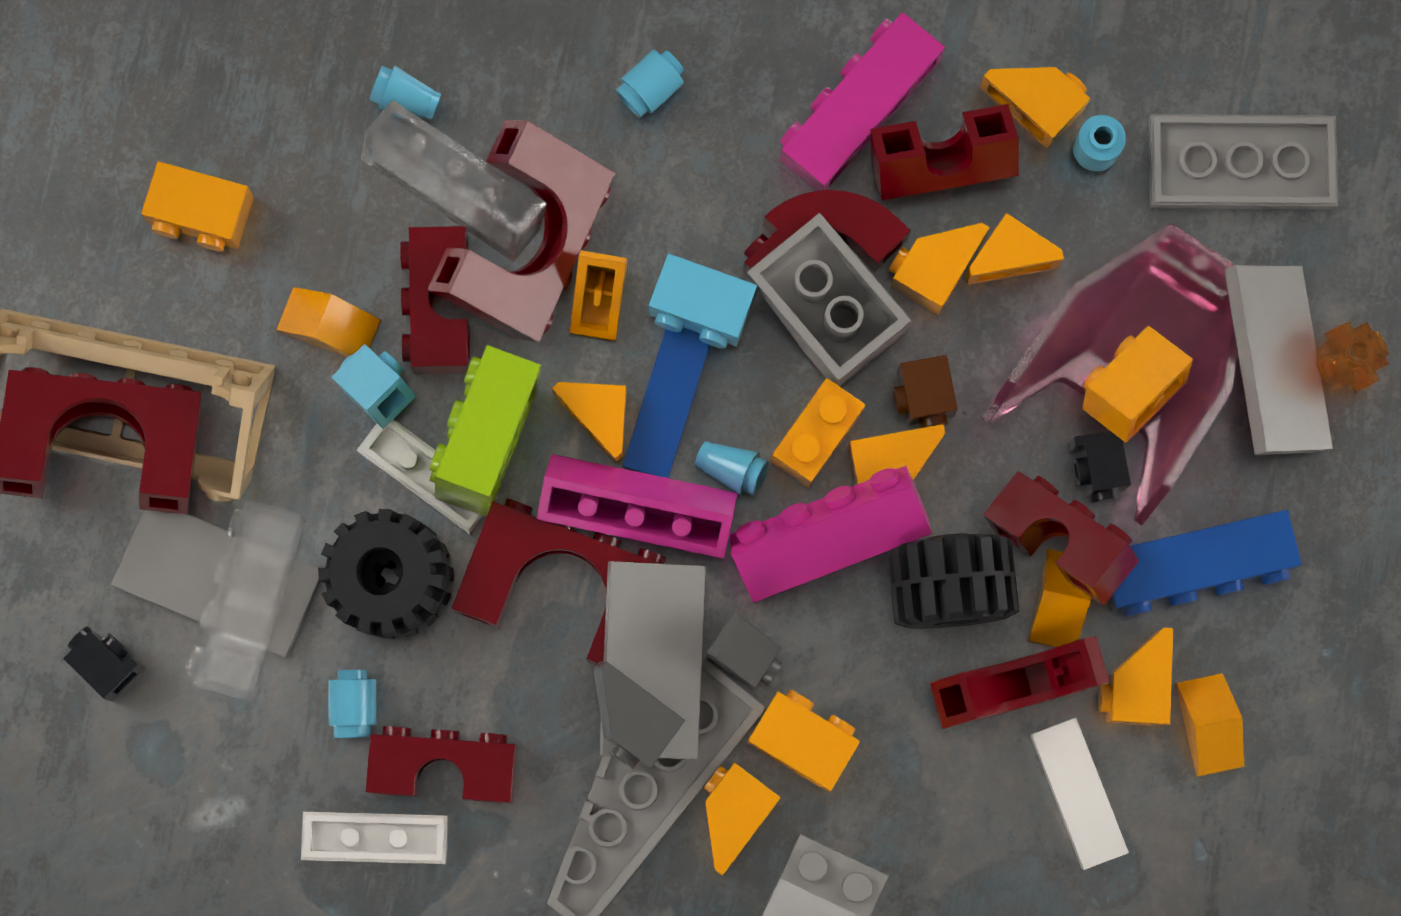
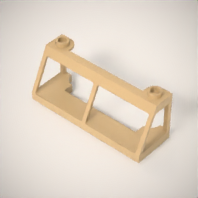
(236, 379)

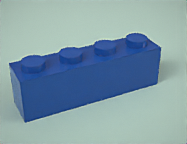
(1207, 560)

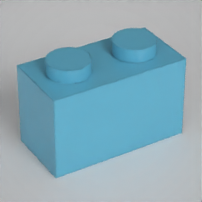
(701, 301)

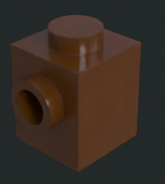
(925, 392)

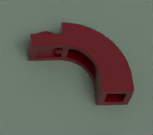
(860, 221)
(1019, 683)

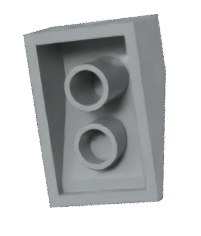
(829, 301)
(824, 884)

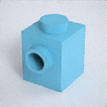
(374, 384)

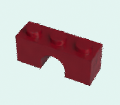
(979, 153)
(434, 342)
(1032, 513)
(399, 760)

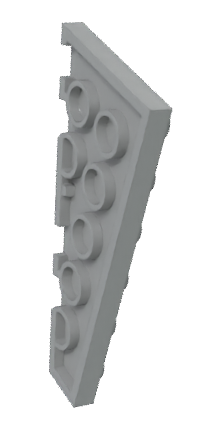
(637, 806)

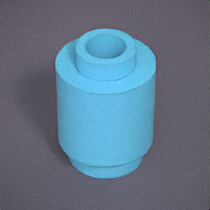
(650, 82)
(1092, 154)
(352, 704)

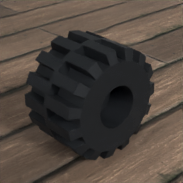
(356, 581)
(953, 581)

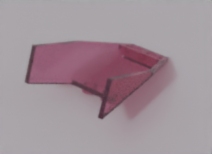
(1182, 295)

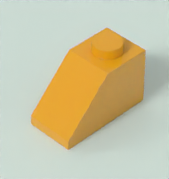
(1038, 98)
(935, 265)
(893, 451)
(1141, 685)
(734, 812)

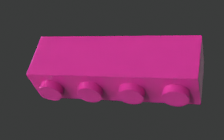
(863, 100)
(637, 506)
(829, 533)

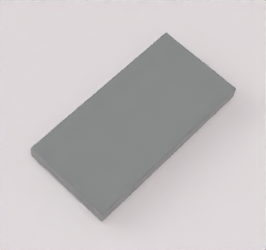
(1242, 162)
(1278, 359)
(175, 564)
(658, 639)

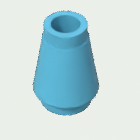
(405, 91)
(734, 467)

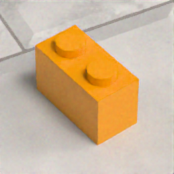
(197, 207)
(1136, 383)
(817, 433)
(804, 740)

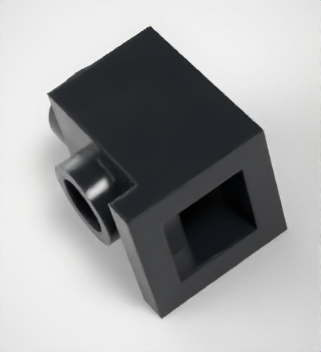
(1100, 466)
(102, 662)

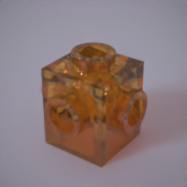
(1339, 367)

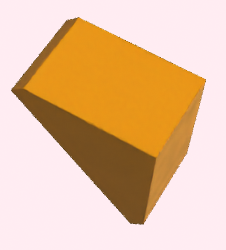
(1013, 252)
(598, 295)
(327, 322)
(599, 411)
(1058, 607)
(1211, 724)

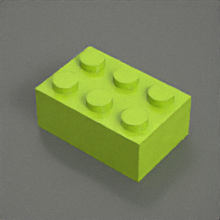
(484, 429)

